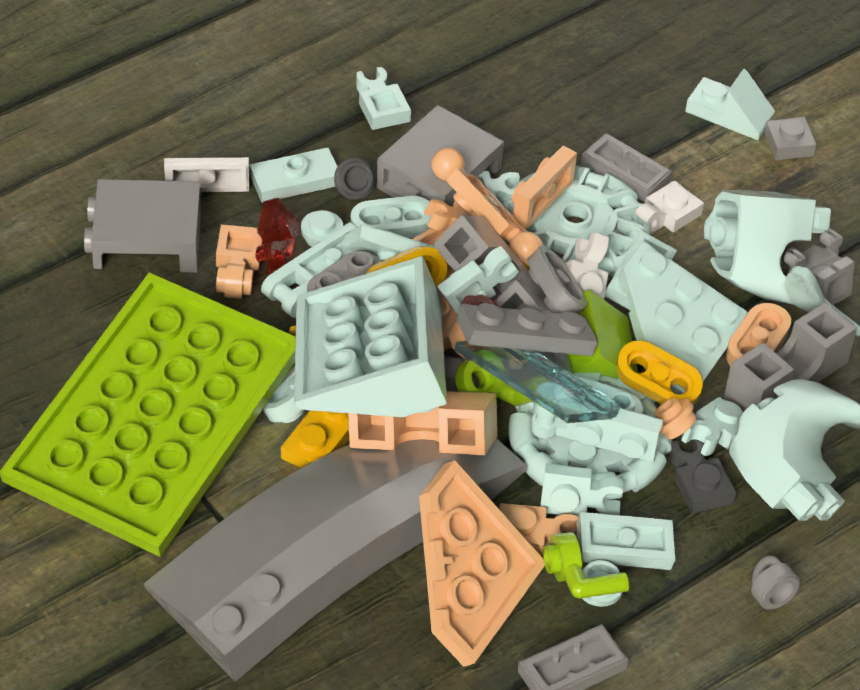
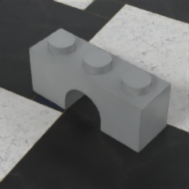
(474, 239)
(814, 350)

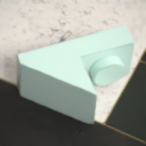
(734, 107)

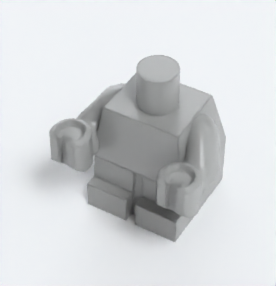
(829, 269)

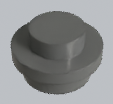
(354, 178)

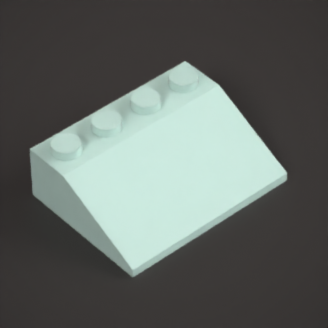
(372, 344)

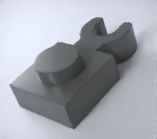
(701, 481)

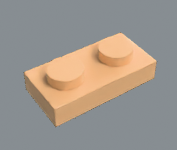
(542, 189)

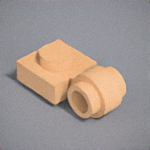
(236, 260)

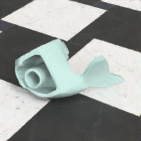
(750, 235)
(782, 445)

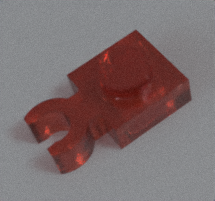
(278, 233)

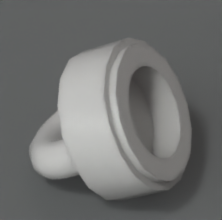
(773, 583)

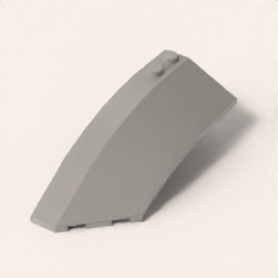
(308, 545)

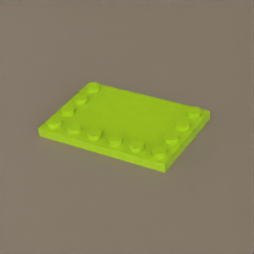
(152, 413)

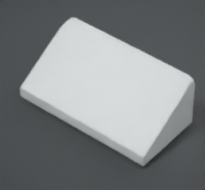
(213, 173)

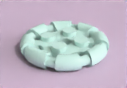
(591, 199)
(567, 452)

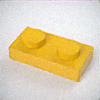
(315, 437)

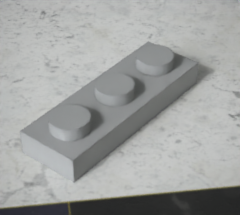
(526, 329)

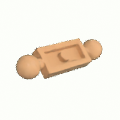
(474, 196)

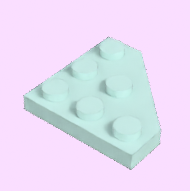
(678, 310)

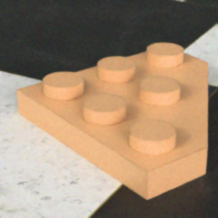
(472, 562)

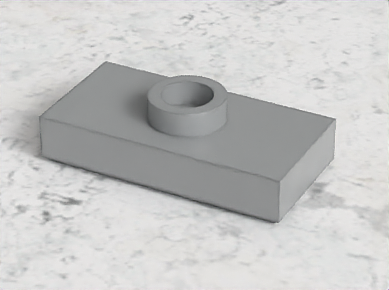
(626, 164)
(575, 662)

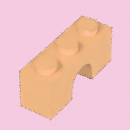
(460, 426)

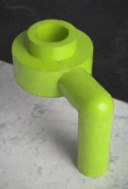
(487, 384)
(565, 561)

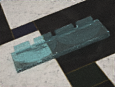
(543, 382)

